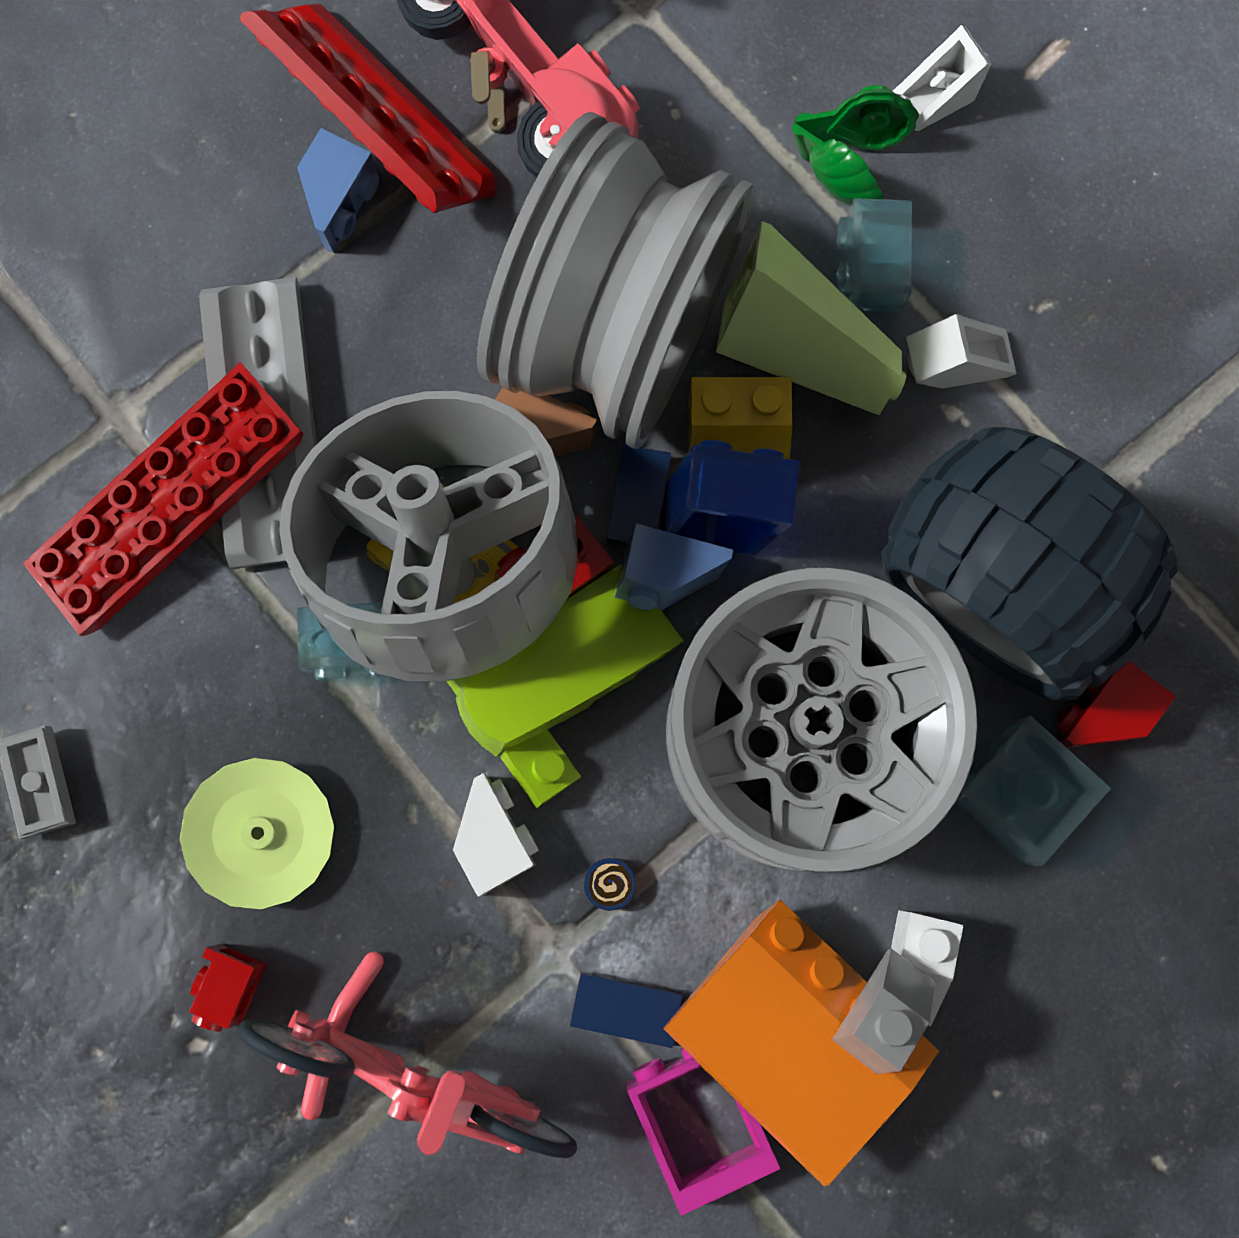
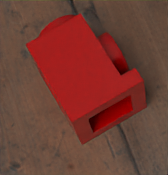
(224, 987)

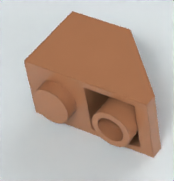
(563, 425)

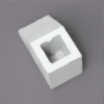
(487, 839)

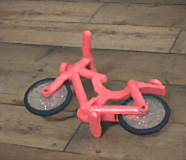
(454, 1103)

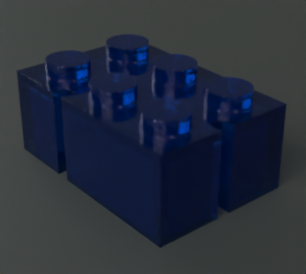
(745, 490)

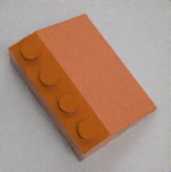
(767, 1036)

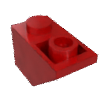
(1115, 711)

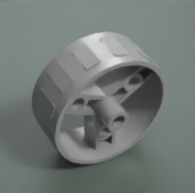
(382, 483)

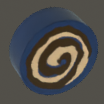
(609, 884)

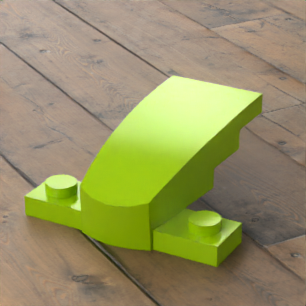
(575, 661)

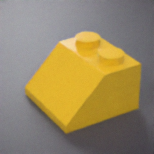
(742, 412)

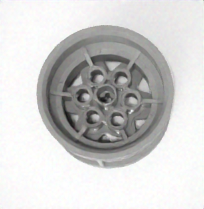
(916, 685)

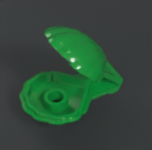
(867, 120)

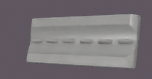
(264, 332)

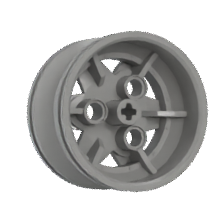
(609, 277)

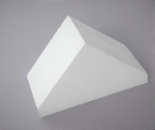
(946, 78)

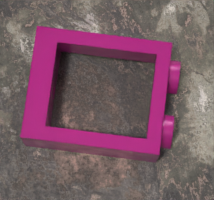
(715, 1178)

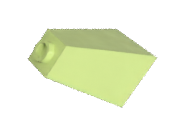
(802, 327)

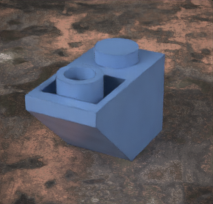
(336, 183)

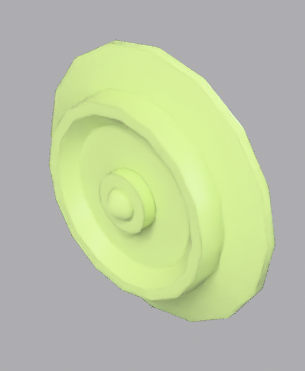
(256, 833)

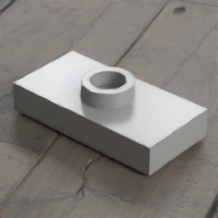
(35, 782)

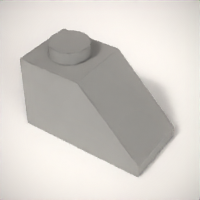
(888, 1015)

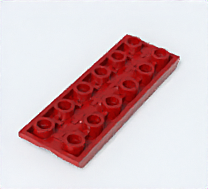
(373, 105)
(164, 500)

